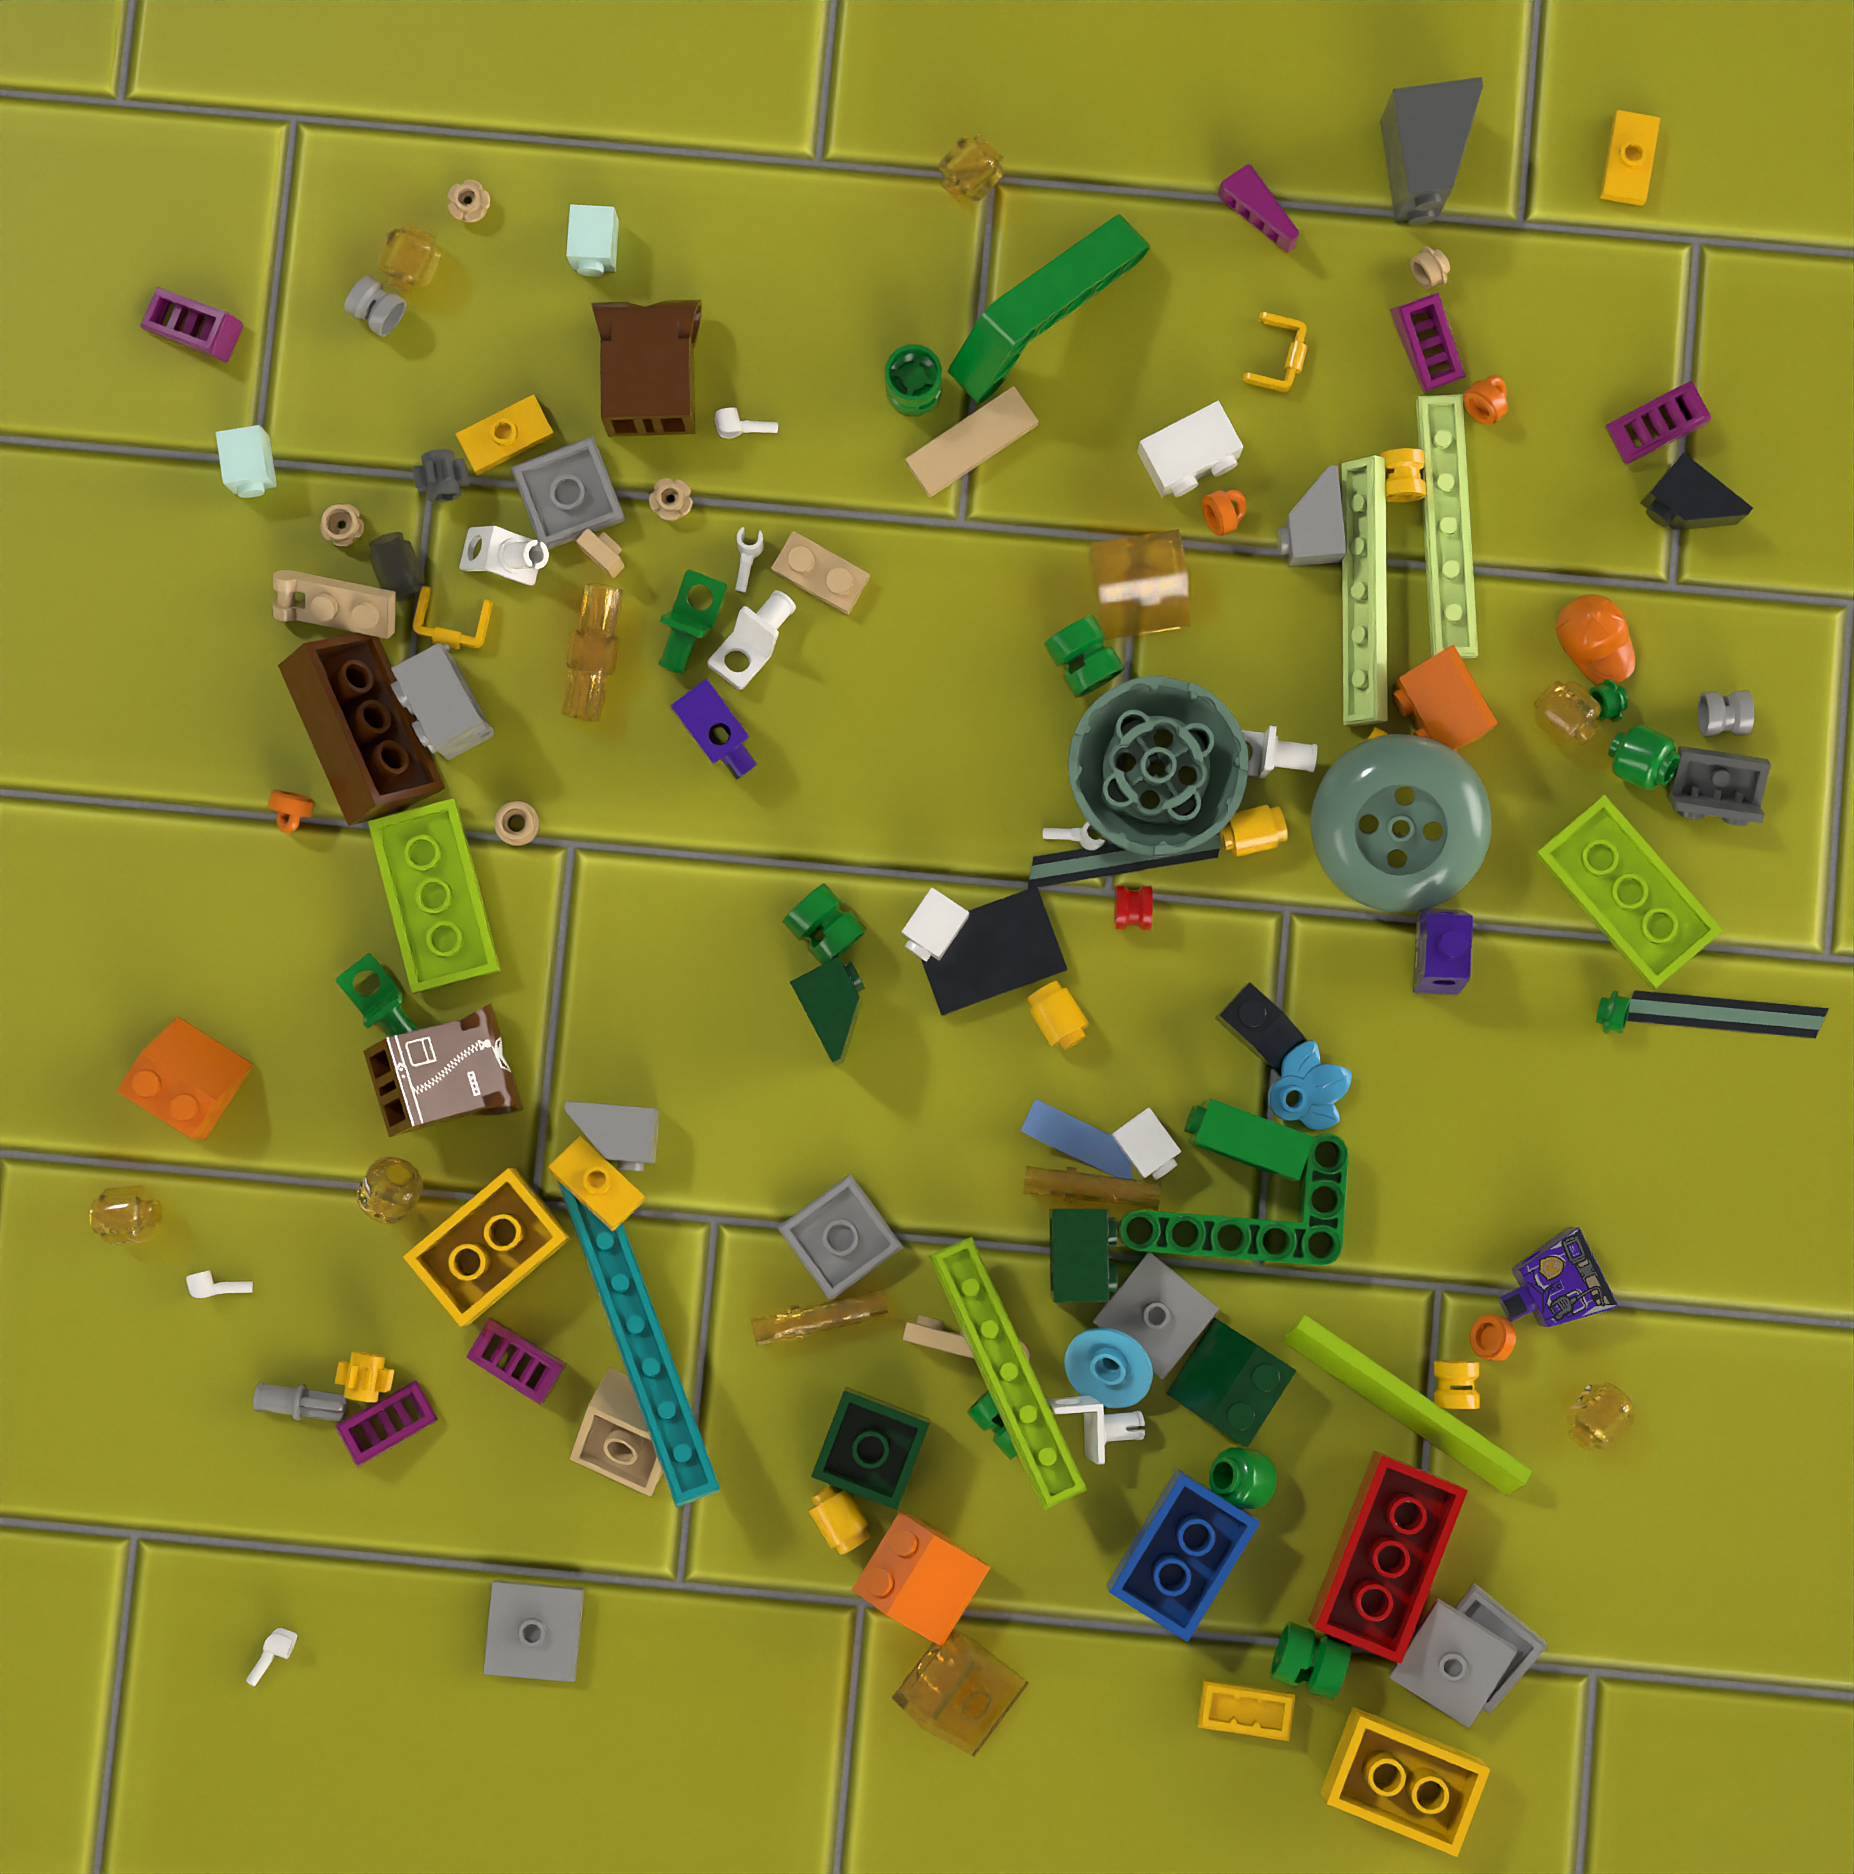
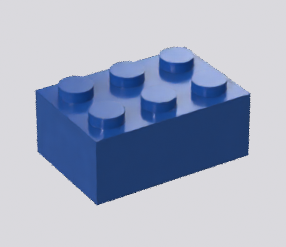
(1182, 1555)

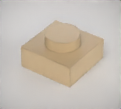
(602, 551)

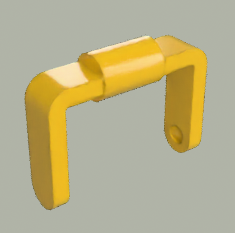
(1295, 356)
(446, 636)

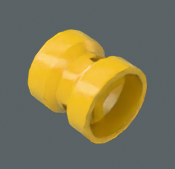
(1403, 474)
(1456, 1373)

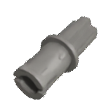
(299, 1402)

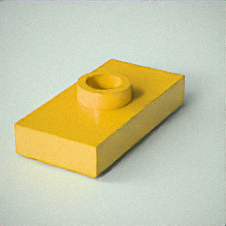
(1630, 158)
(505, 434)
(596, 1183)
(1246, 1709)

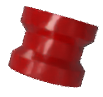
(1133, 907)

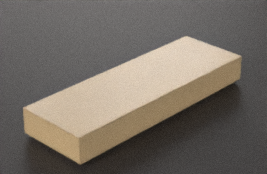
(971, 441)

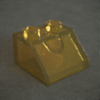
(1140, 584)
(959, 1692)

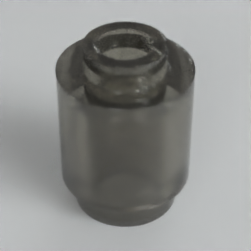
(396, 565)

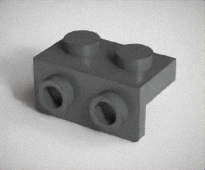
(1719, 786)

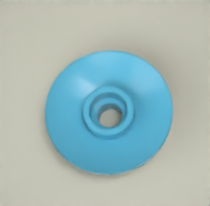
(1109, 1382)

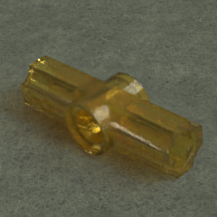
(592, 652)

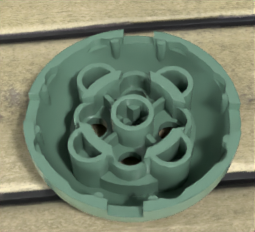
(1202, 738)
(1366, 783)

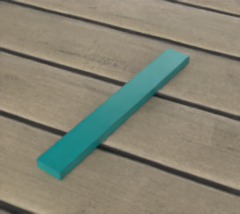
(644, 1355)

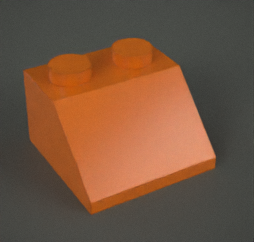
(1444, 701)
(185, 1079)
(921, 1578)

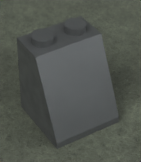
(1425, 143)

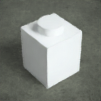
(934, 926)
(1147, 1145)

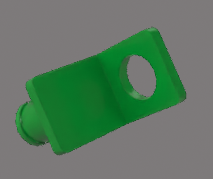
(689, 622)
(381, 1006)

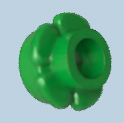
(1611, 698)
(1613, 1013)

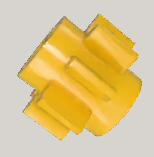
(364, 1376)

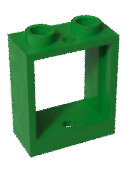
(1248, 1139)

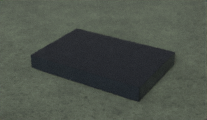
(996, 952)

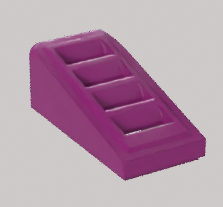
(1254, 202)
(1407, 332)
(216, 337)
(1690, 402)
(548, 1379)
(378, 1409)

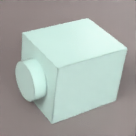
(592, 239)
(246, 461)

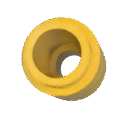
(1254, 830)
(1058, 1015)
(839, 1519)

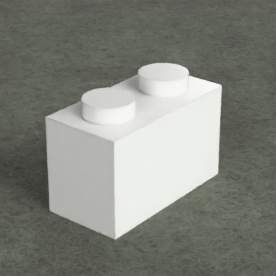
(1190, 450)

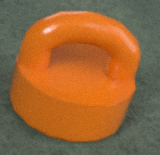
(1486, 400)
(1220, 512)
(290, 803)
(1492, 1337)

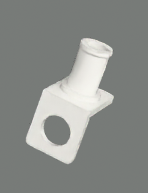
(504, 554)
(754, 636)
(1271, 752)
(1097, 1426)

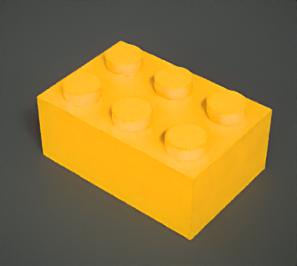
(487, 1246)
(1405, 1781)

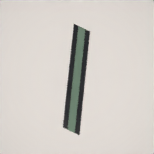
(1108, 861)
(1726, 1014)

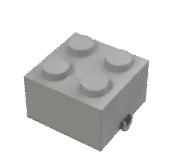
(442, 702)

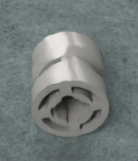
(375, 305)
(1725, 713)

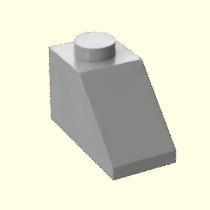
(1315, 525)
(619, 1131)

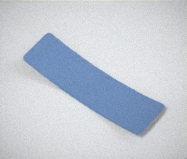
(1076, 1139)

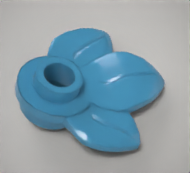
(1315, 1086)

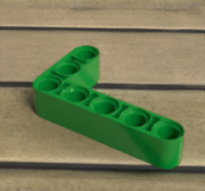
(1042, 302)
(1252, 1230)

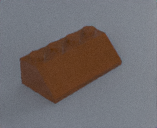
(359, 726)

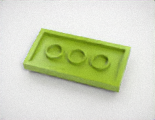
(1628, 892)
(434, 896)

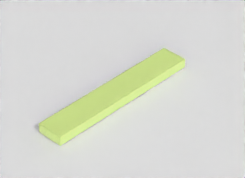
(1447, 525)
(1364, 592)

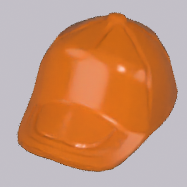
(1596, 638)

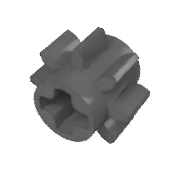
(441, 475)

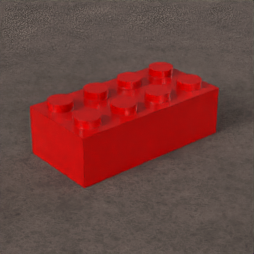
(1387, 1557)

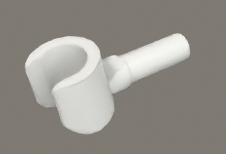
(730, 426)
(748, 553)
(1074, 834)
(202, 1286)
(278, 1643)

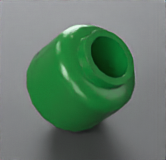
(1644, 757)
(1243, 1477)

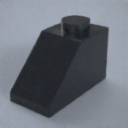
(1693, 498)
(1260, 1026)

